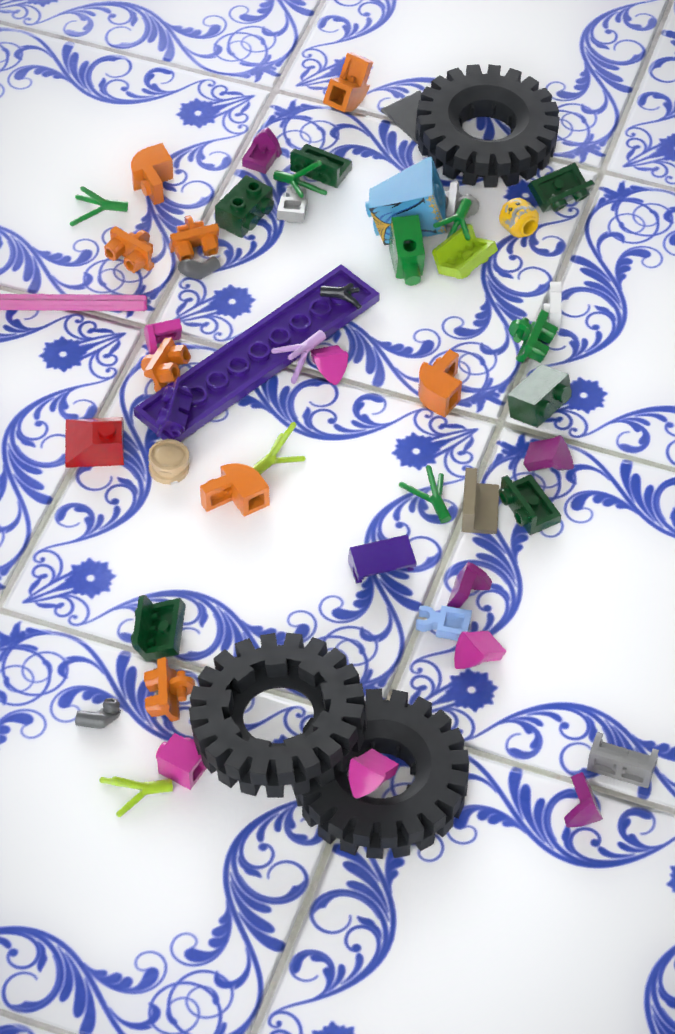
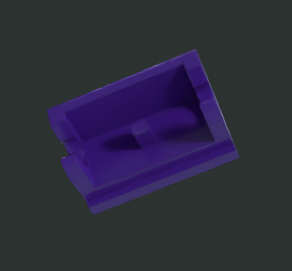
(381, 557)

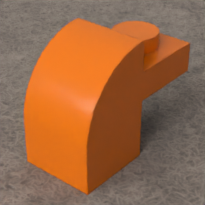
(351, 87)
(150, 169)
(437, 385)
(237, 484)

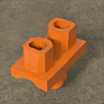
(193, 235)
(133, 247)
(164, 364)
(171, 687)

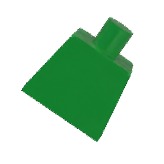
(407, 257)

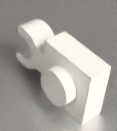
(554, 307)

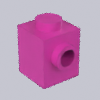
(180, 761)

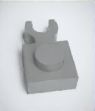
(292, 207)

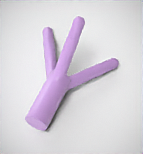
(303, 349)

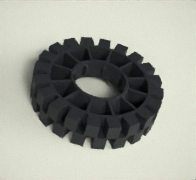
(505, 98)
(426, 805)

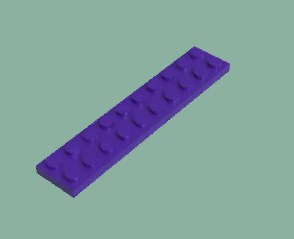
(248, 358)

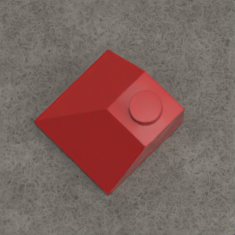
(94, 442)

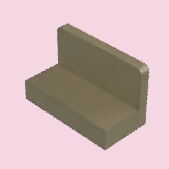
(479, 505)

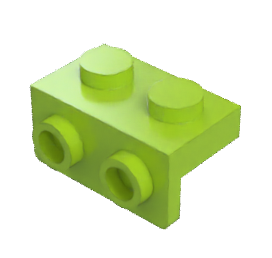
(460, 257)

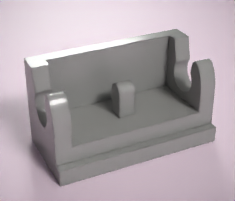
(621, 762)

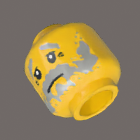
(519, 217)

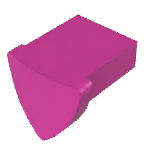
(156, 332)
(330, 362)
(476, 648)
(369, 772)

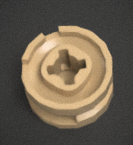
(168, 461)

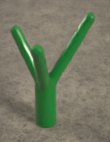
(294, 179)
(104, 204)
(458, 219)
(436, 498)

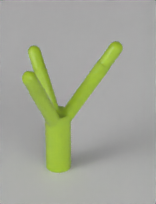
(270, 459)
(145, 788)

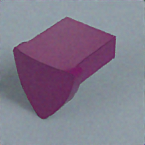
(262, 152)
(548, 454)
(469, 578)
(588, 810)

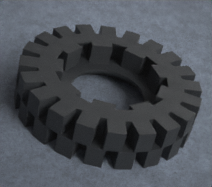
(226, 691)

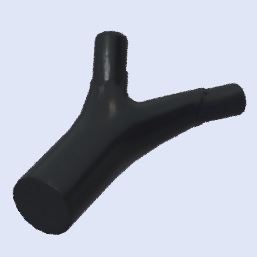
(341, 292)

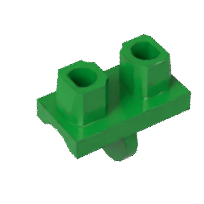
(529, 333)

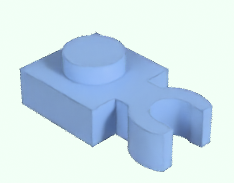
(447, 622)

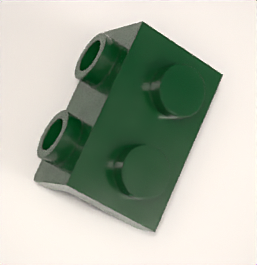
(332, 170)
(560, 187)
(529, 504)
(158, 628)

